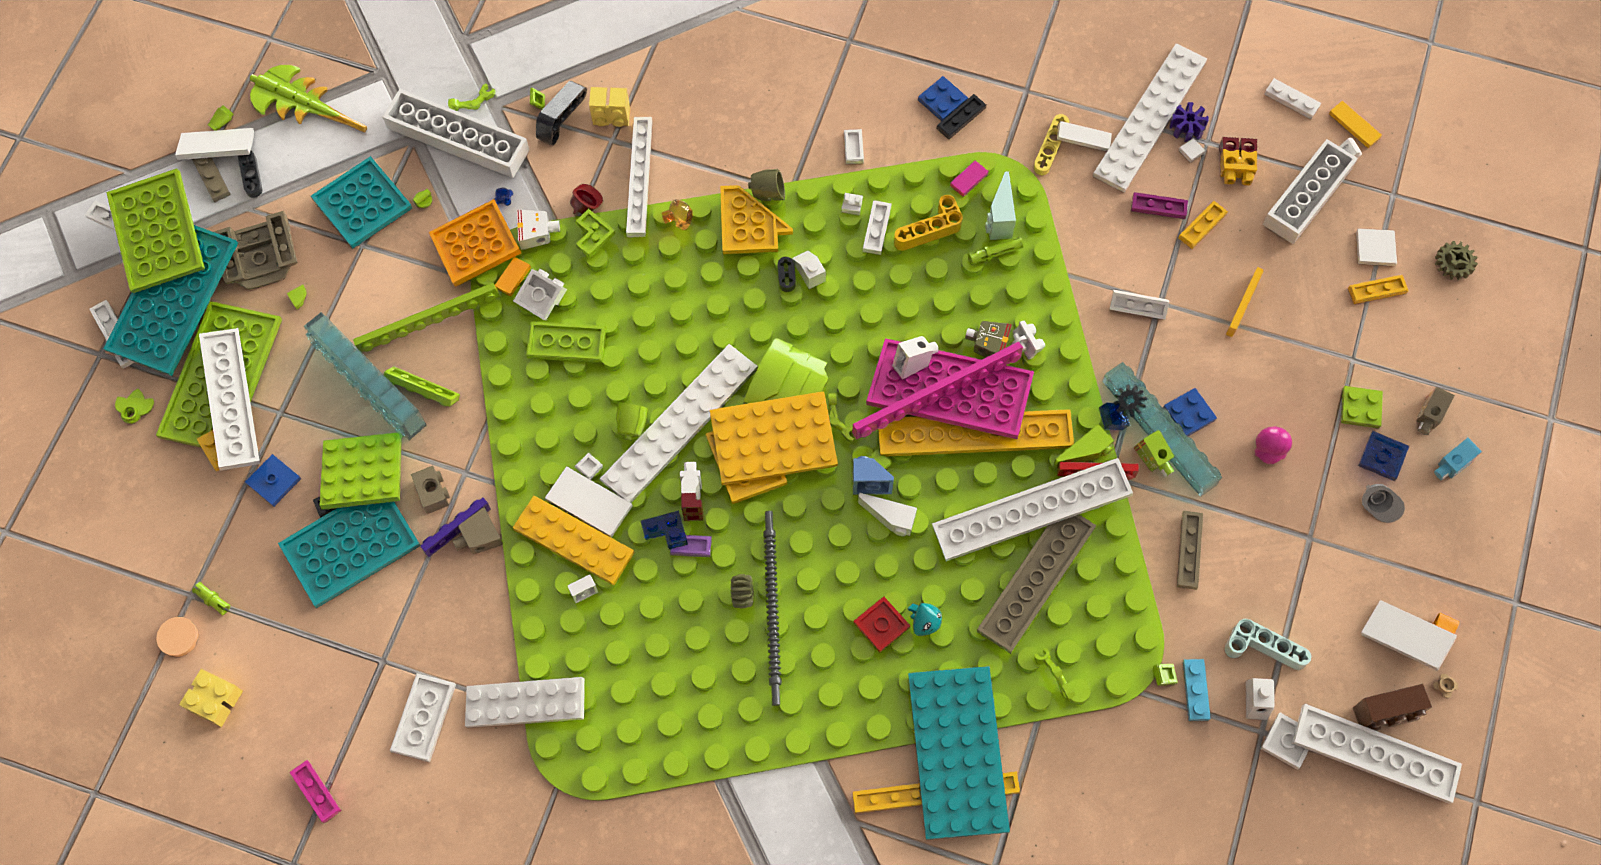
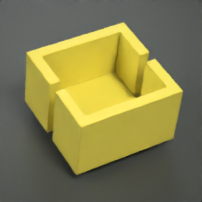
(615, 113)
(208, 696)

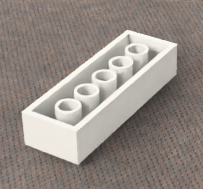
(1309, 191)

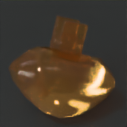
(680, 212)

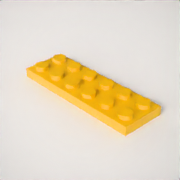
(573, 540)

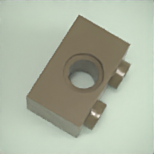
(423, 481)

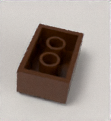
(1393, 707)

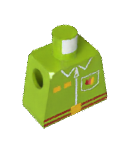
(1155, 453)

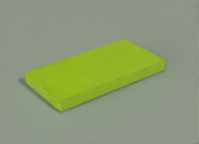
(566, 342)

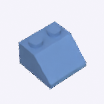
(870, 477)

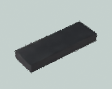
(961, 116)

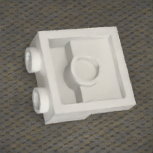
(540, 293)

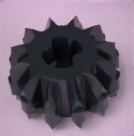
(1132, 407)

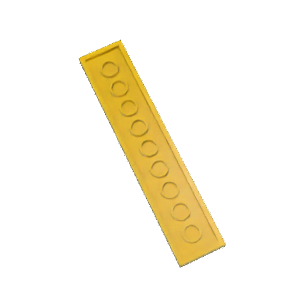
(927, 437)

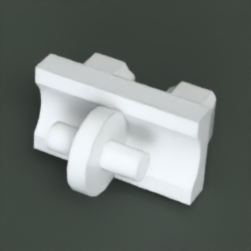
(1025, 335)

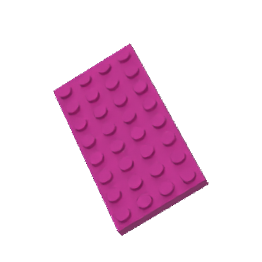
(986, 405)

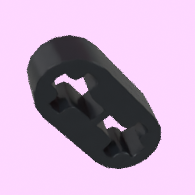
(790, 273)

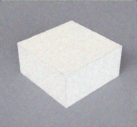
(582, 589)

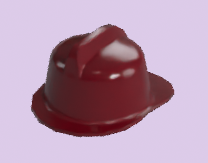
(585, 198)

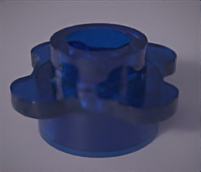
(500, 192)

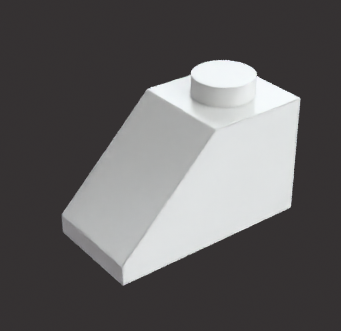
(810, 269)

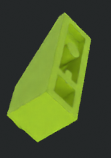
(1088, 448)

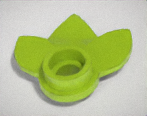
(134, 404)

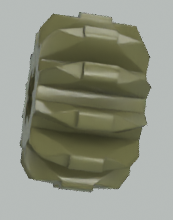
(742, 591)

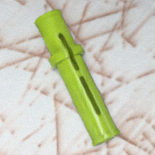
(988, 253)

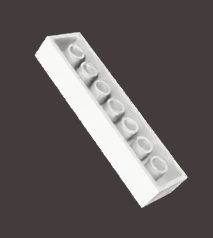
(456, 133)

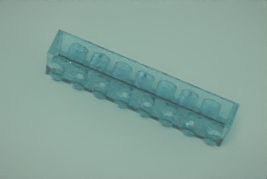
(364, 376)

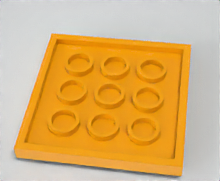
(474, 242)

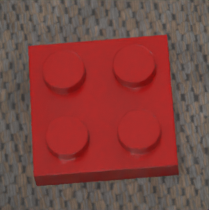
(881, 624)

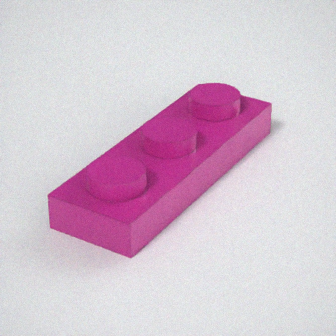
(315, 791)

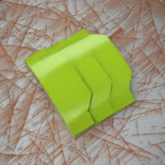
(786, 374)

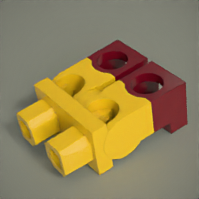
(1238, 160)

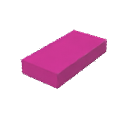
(969, 178)

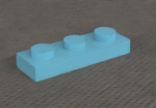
(1196, 690)

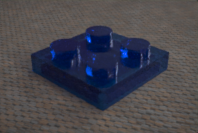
(1383, 455)

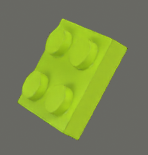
(1361, 407)

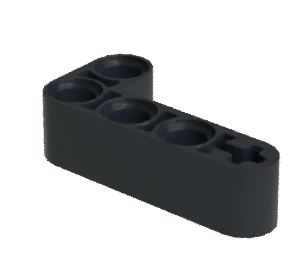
(558, 111)

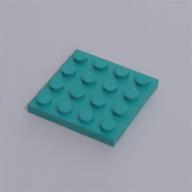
(361, 202)

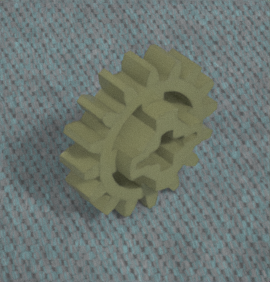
(1456, 260)

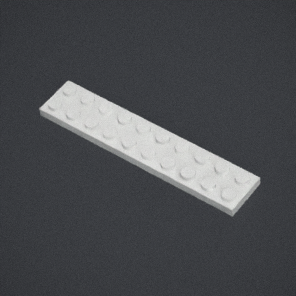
(1149, 118)
(678, 424)
(1032, 509)

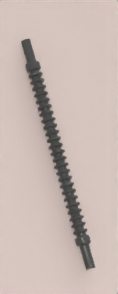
(775, 681)

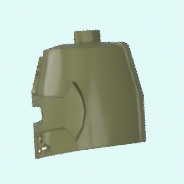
(767, 185)

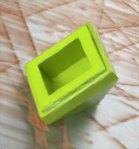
(537, 98)

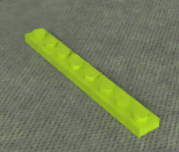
(427, 317)

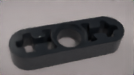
(244, 168)

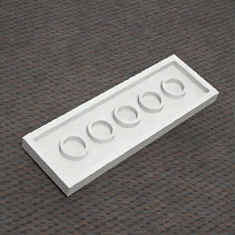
(525, 702)

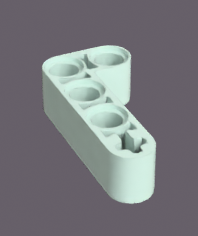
(1270, 648)

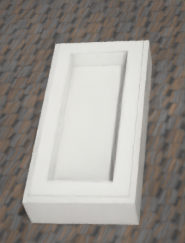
(853, 146)

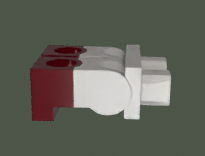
(690, 493)

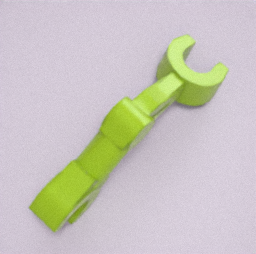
(454, 104)
(835, 422)
(1065, 688)

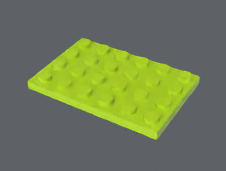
(155, 230)

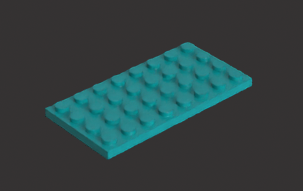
(164, 317)
(958, 753)

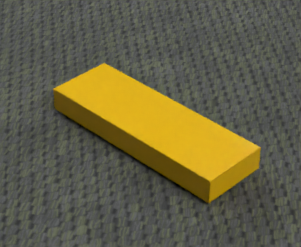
(1355, 124)
(1203, 224)
(1378, 289)

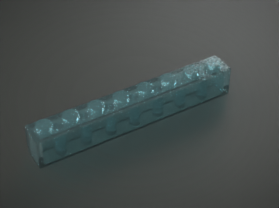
(1187, 458)

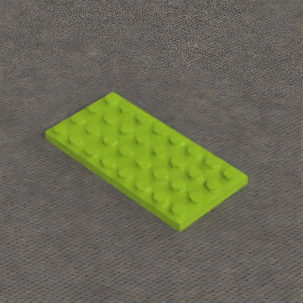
(189, 408)

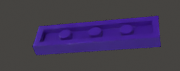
(451, 530)

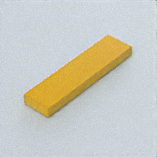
(1244, 302)

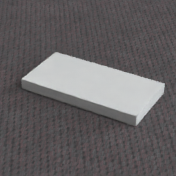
(215, 143)
(588, 502)
(1409, 635)
(423, 717)

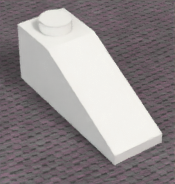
(893, 515)

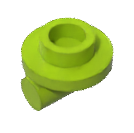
(423, 199)

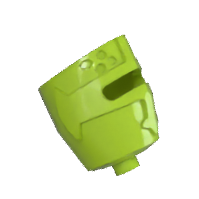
(630, 420)

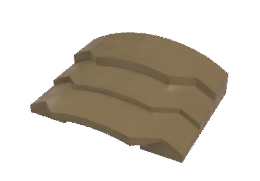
(262, 252)

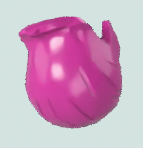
(1273, 444)

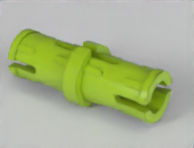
(211, 598)

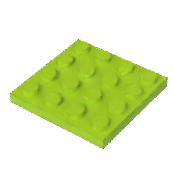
(360, 471)

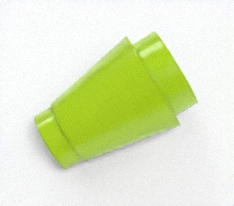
(220, 118)

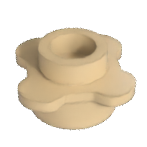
(1449, 681)

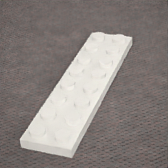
(229, 399)
(1377, 753)

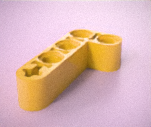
(907, 238)

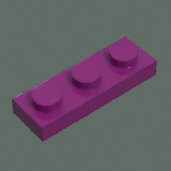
(1159, 205)

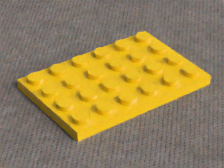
(773, 438)

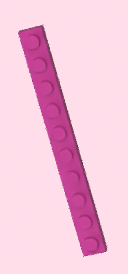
(937, 390)

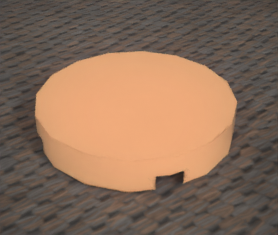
(177, 636)

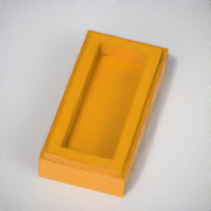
(512, 276)

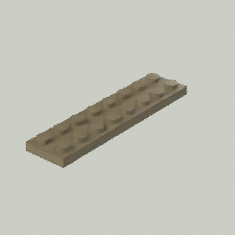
(1035, 581)

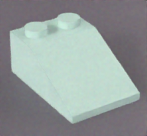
(1001, 218)

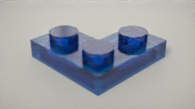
(668, 525)

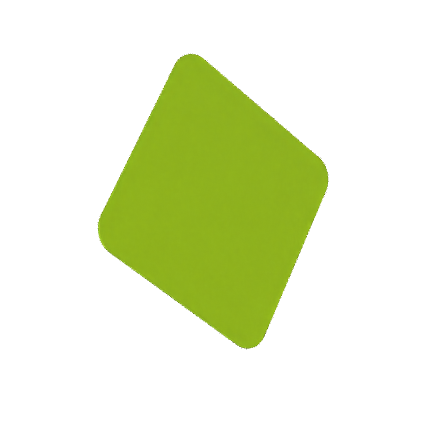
(664, 654)

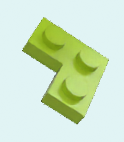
(597, 233)

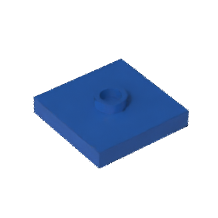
(273, 480)

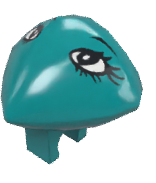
(925, 618)

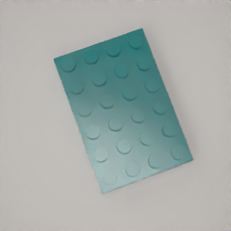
(347, 548)

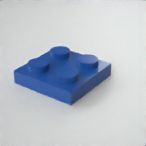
(942, 98)
(1190, 412)

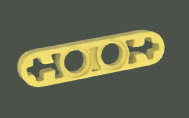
(1049, 144)

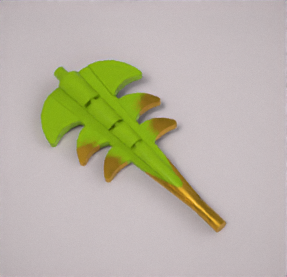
(276, 87)

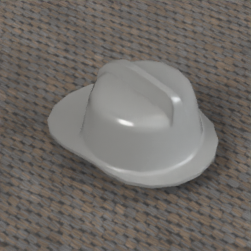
(1383, 503)

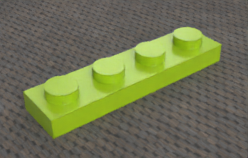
(421, 386)

